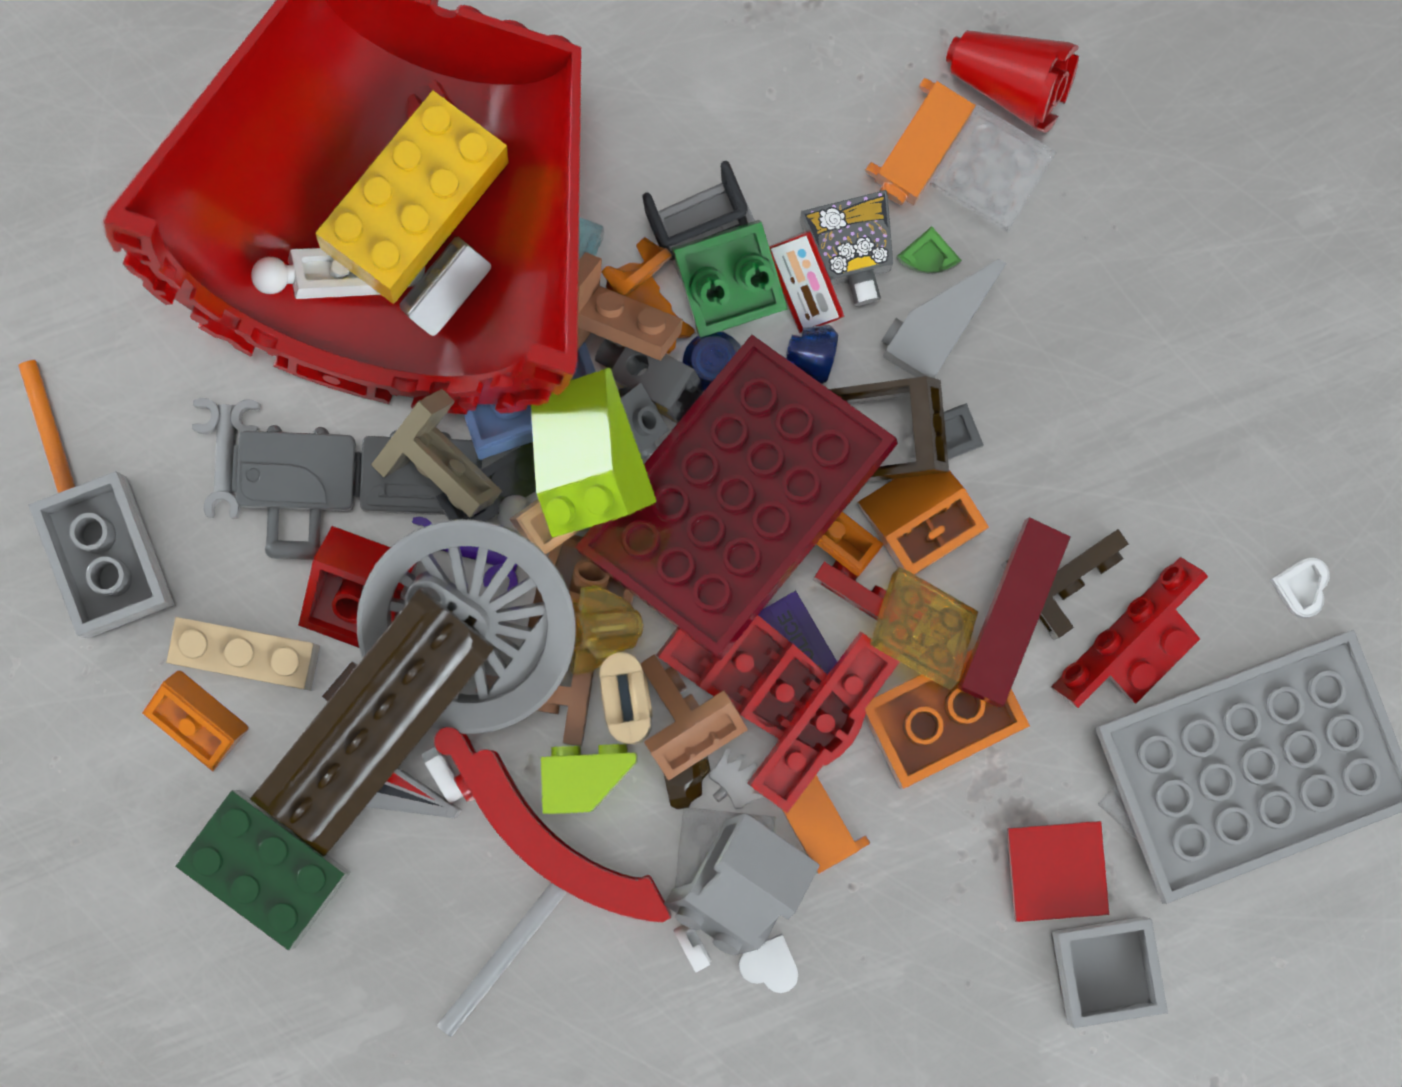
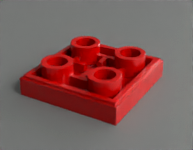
(1058, 871)

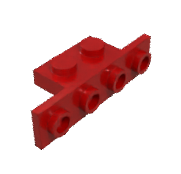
(1140, 643)

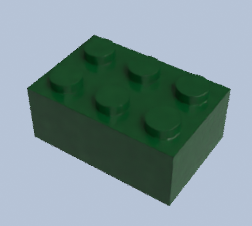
(262, 870)

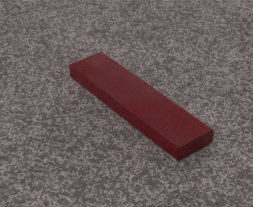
(1014, 612)

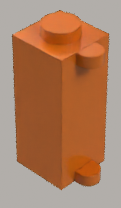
(923, 143)
(821, 828)

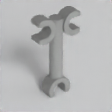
(224, 420)

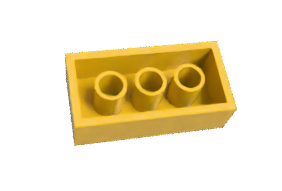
(412, 197)

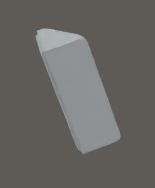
(445, 286)

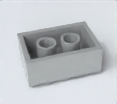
(101, 555)

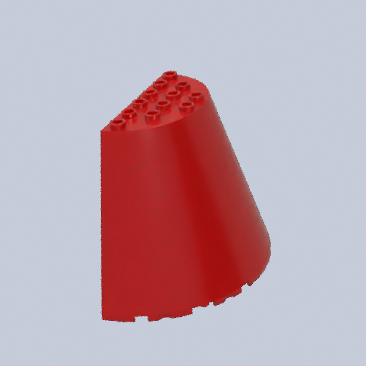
(294, 132)

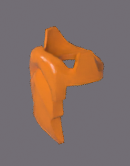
(637, 283)

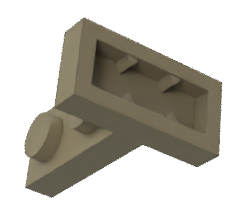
(437, 456)

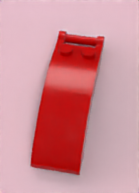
(489, 783)

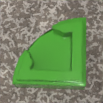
(929, 254)

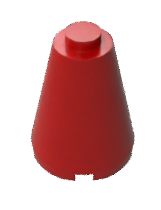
(1016, 72)

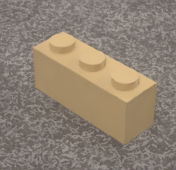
(243, 653)

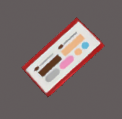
(805, 282)

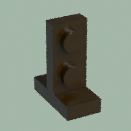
(1068, 579)

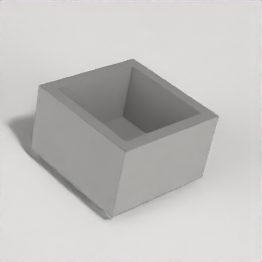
(1109, 972)

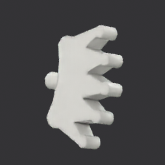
(733, 781)

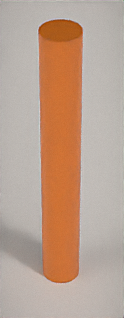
(46, 425)

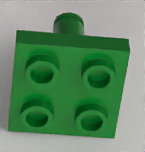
(729, 278)

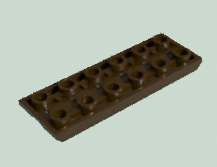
(372, 722)

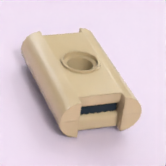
(626, 698)

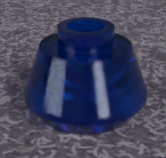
(703, 349)
(814, 351)

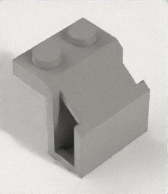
(743, 886)

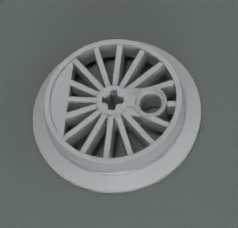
(547, 647)

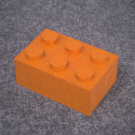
(931, 727)

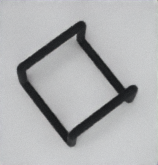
(735, 197)

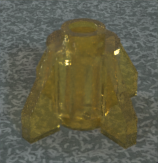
(603, 627)

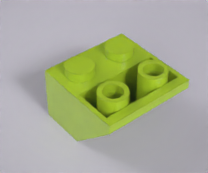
(582, 781)

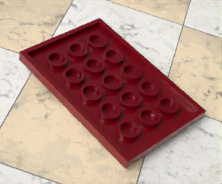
(739, 496)

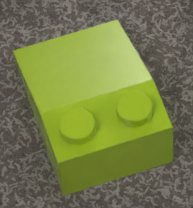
(587, 456)

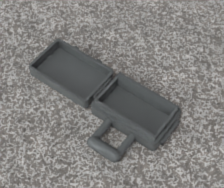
(325, 474)

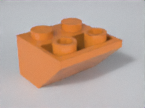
(922, 518)

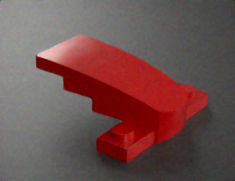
(789, 698)

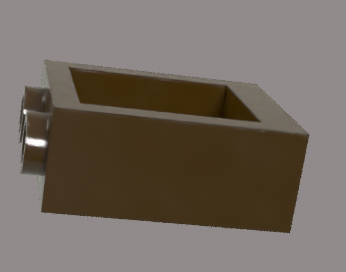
(926, 417)

